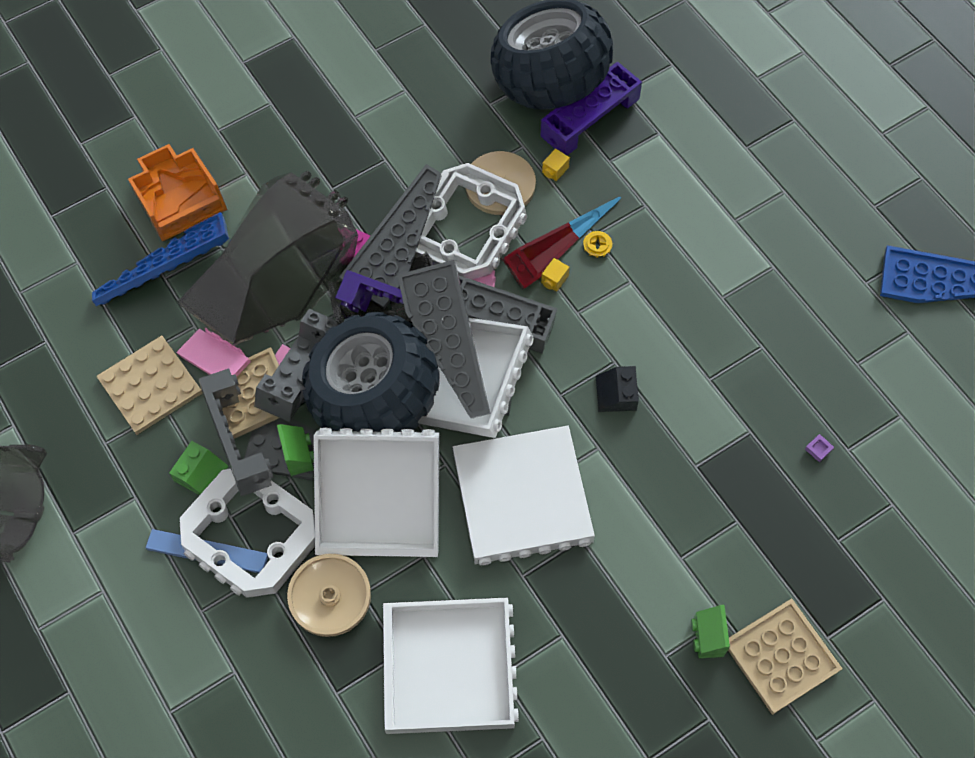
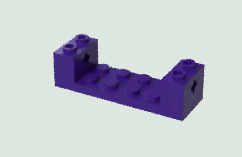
(565, 123)
(358, 290)

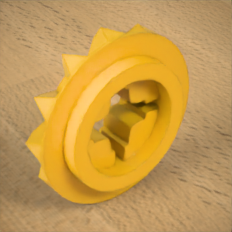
(604, 240)

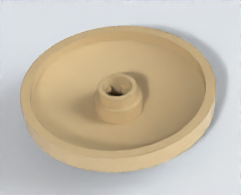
(509, 167)
(329, 595)

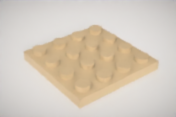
(149, 385)
(243, 415)
(782, 656)

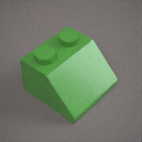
(296, 449)
(197, 468)
(711, 632)

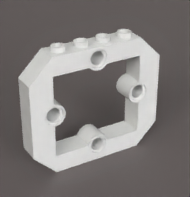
(499, 191)
(277, 570)

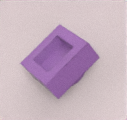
(819, 448)

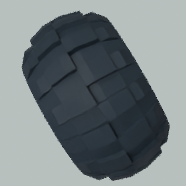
(552, 53)
(371, 375)

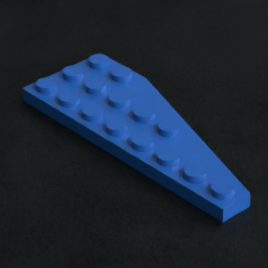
(196, 241)
(926, 276)

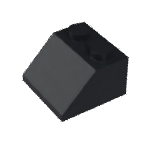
(617, 389)

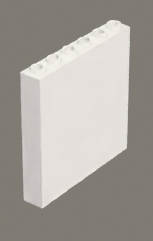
(500, 354)
(376, 492)
(522, 495)
(448, 666)

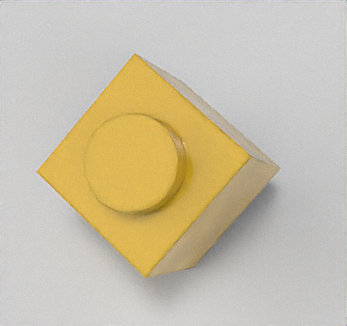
(555, 165)
(555, 275)

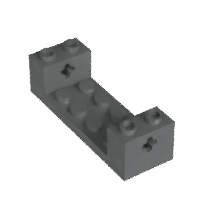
(505, 307)
(283, 390)
(249, 473)

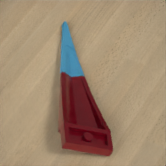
(532, 259)

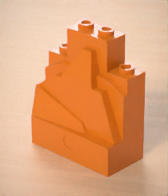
(176, 190)

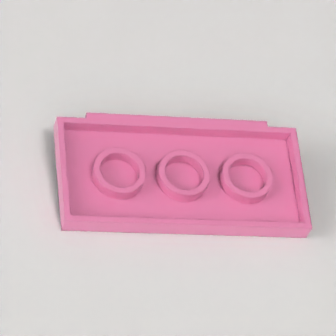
(213, 353)

